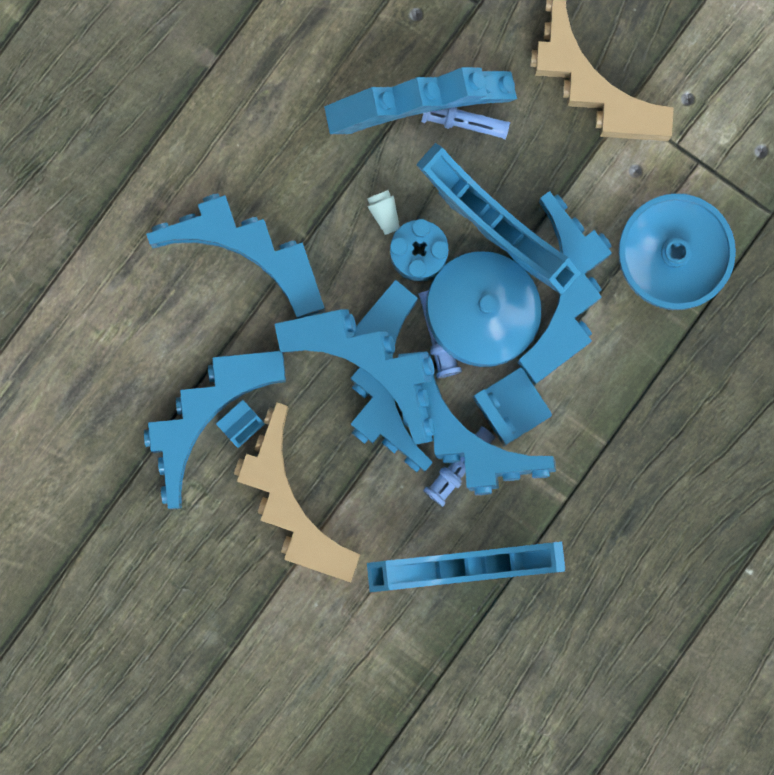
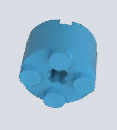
(424, 234)

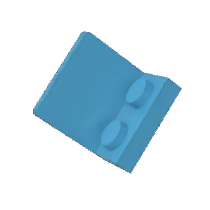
(512, 406)

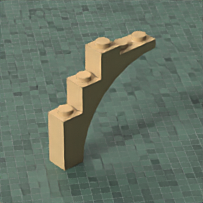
(620, 114)
(267, 473)

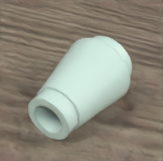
(384, 211)

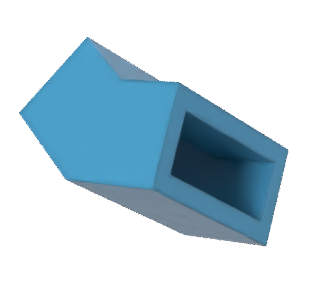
(240, 423)

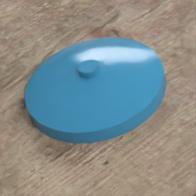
(676, 251)
(483, 309)

